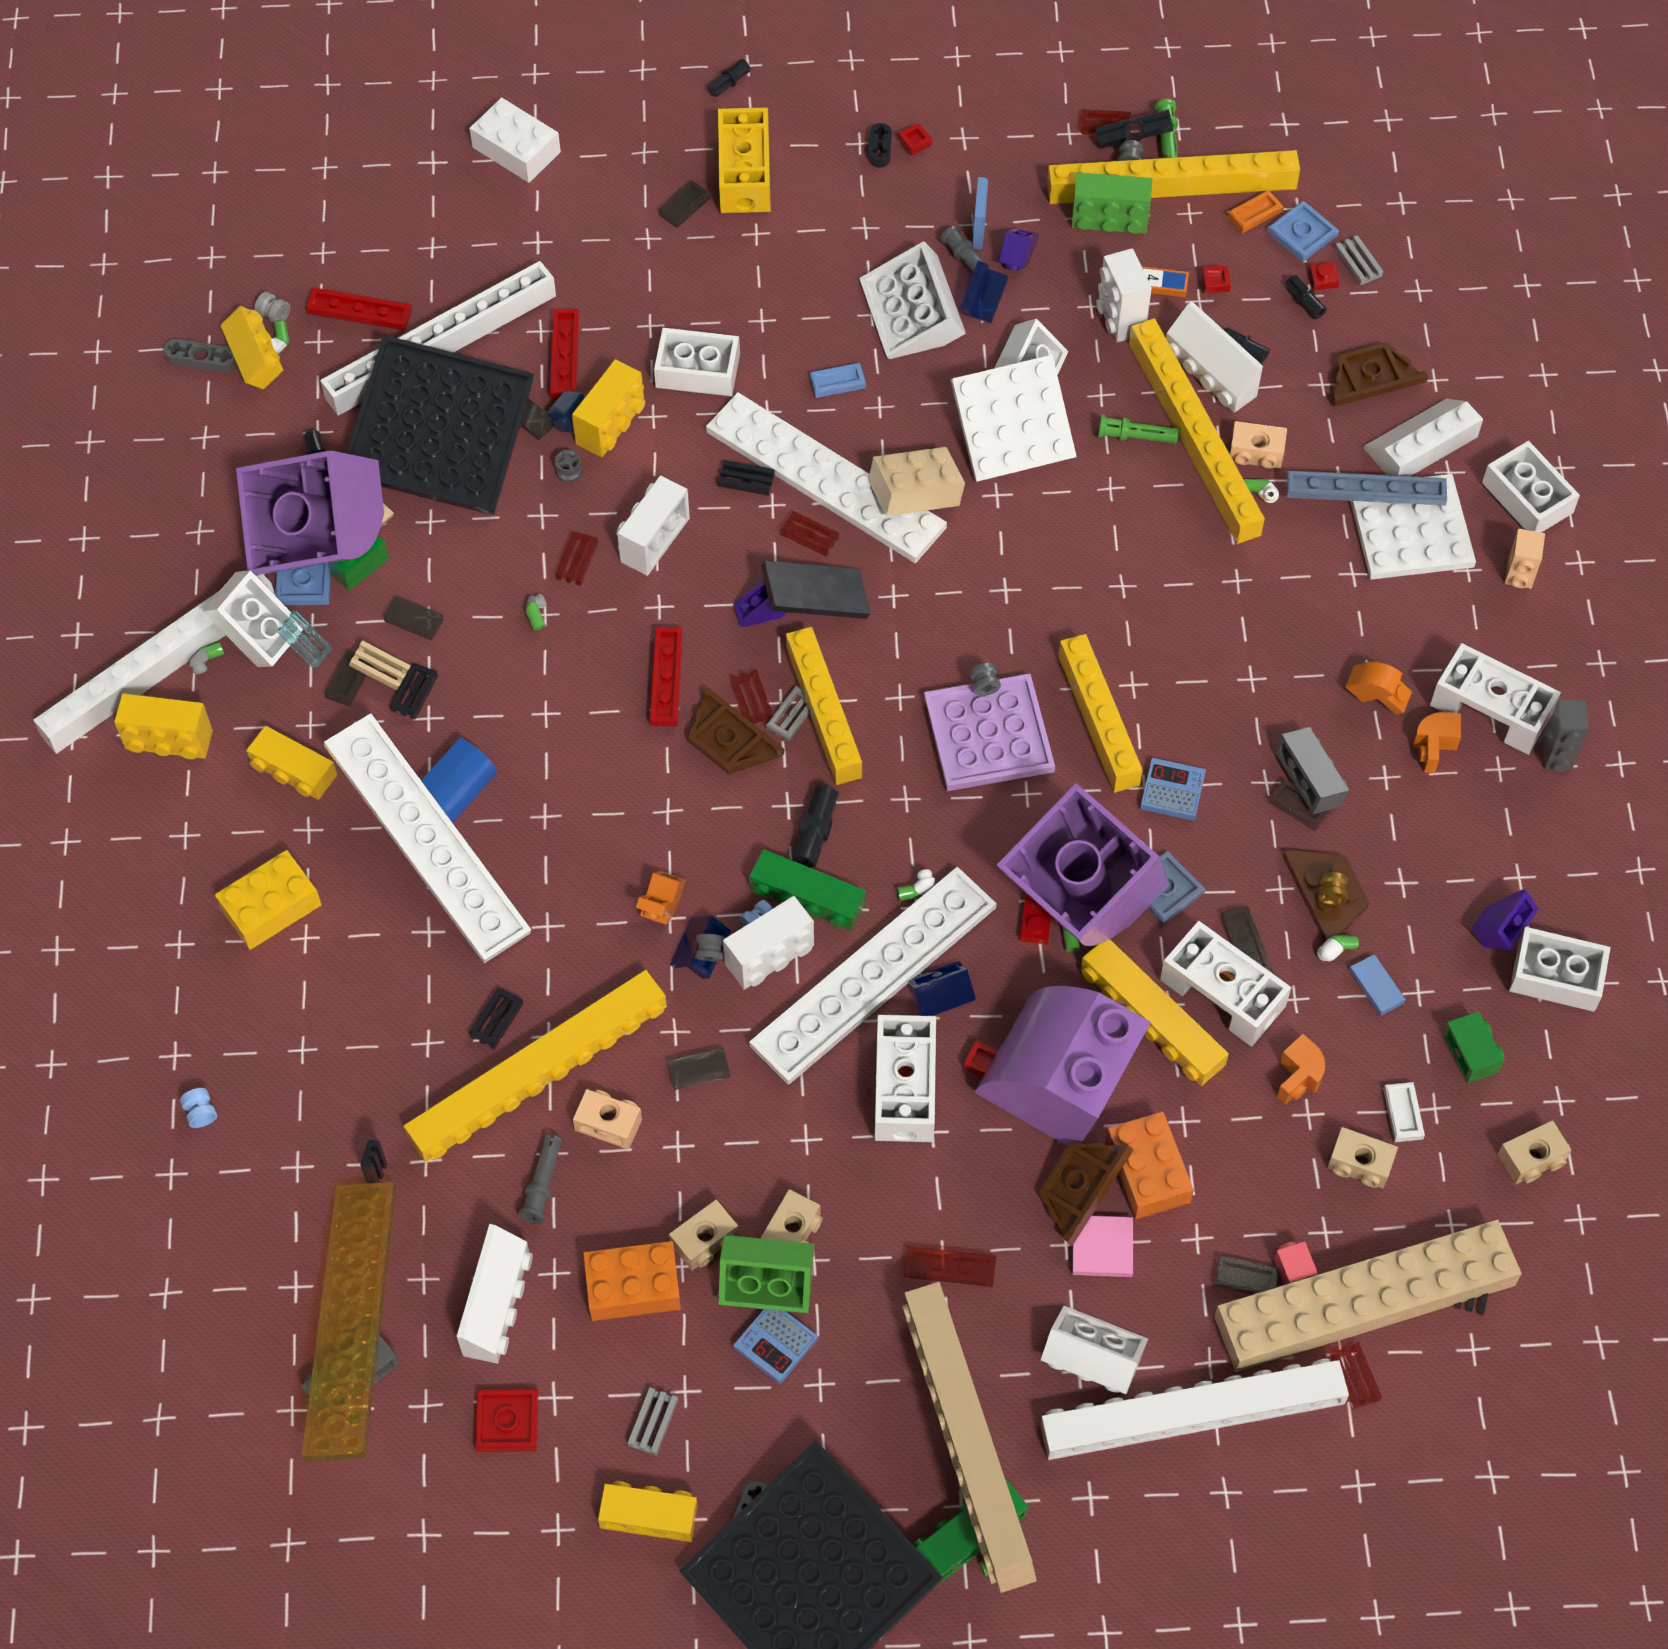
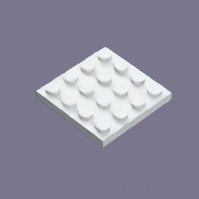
(1013, 418)
(1413, 537)

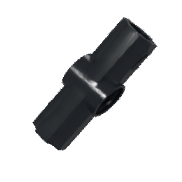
(1118, 132)
(815, 826)

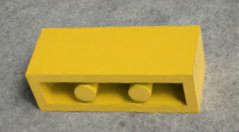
(252, 347)
(291, 763)
(648, 1511)

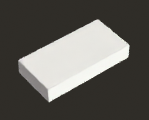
(1404, 1112)

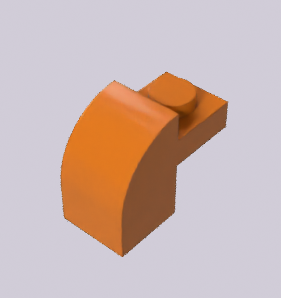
(1381, 682)
(1437, 733)
(661, 897)
(1307, 1068)

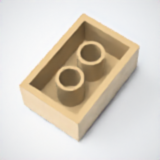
(916, 481)

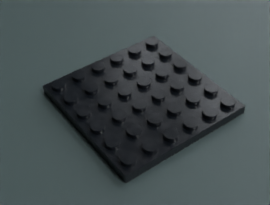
(441, 423)
(811, 1564)

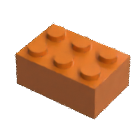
(1154, 1171)
(632, 1281)

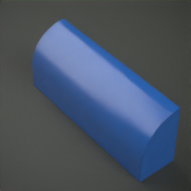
(459, 778)

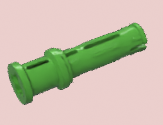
(1168, 140)
(1125, 428)

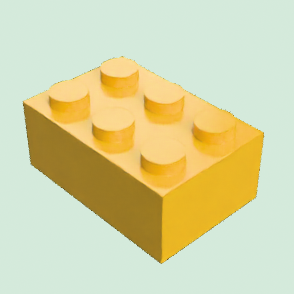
(608, 408)
(163, 726)
(268, 899)

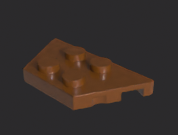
(1372, 373)
(730, 737)
(1306, 871)
(1080, 1183)

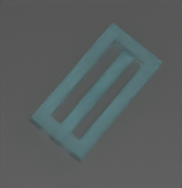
(297, 646)

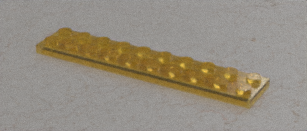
(349, 1323)

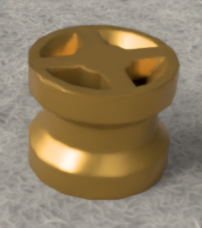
(1333, 888)

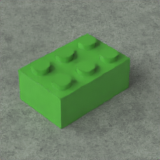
(1111, 203)
(766, 1274)

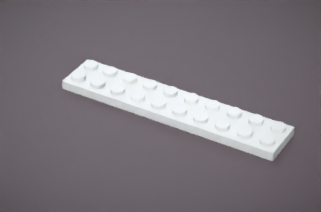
(821, 476)
(427, 838)
(872, 975)

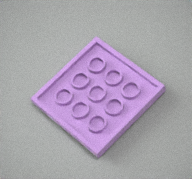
(989, 735)

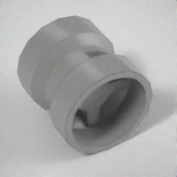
(273, 308)

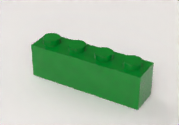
(816, 892)
(956, 1540)

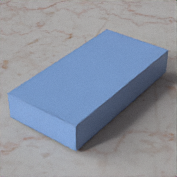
(837, 380)
(1377, 985)

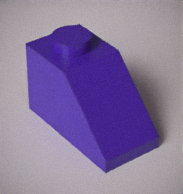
(1018, 248)
(755, 607)
(1505, 921)

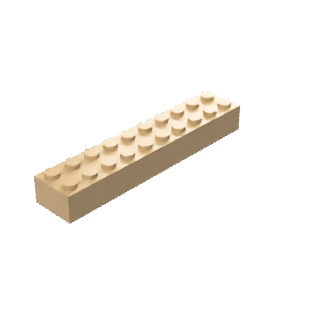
(1366, 1295)
(968, 1439)

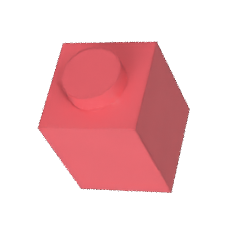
(1294, 1262)

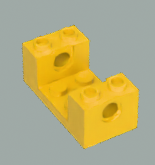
(744, 176)

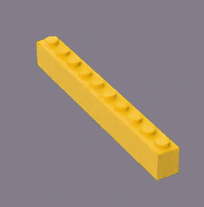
(1188, 174)
(1196, 431)
(535, 1067)

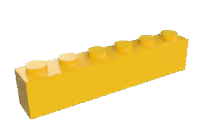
(824, 706)
(1100, 713)
(1170, 1025)

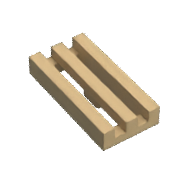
(380, 664)

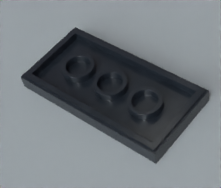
(815, 589)

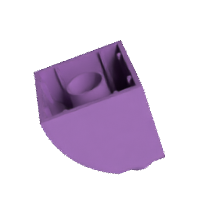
(309, 510)
(1086, 869)
(1063, 1060)

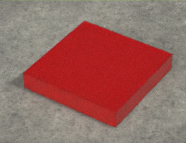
(507, 1420)

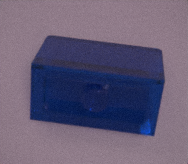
(983, 293)
(686, 949)
(942, 989)

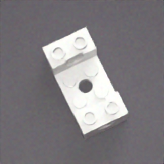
(1523, 707)
(1251, 998)
(905, 1103)

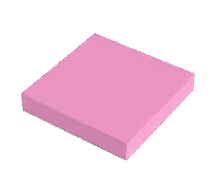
(1105, 1247)

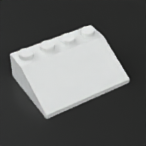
(912, 303)

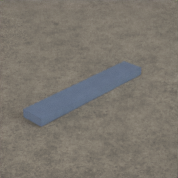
(1366, 488)

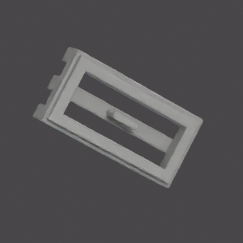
(1362, 258)
(780, 731)
(661, 1398)

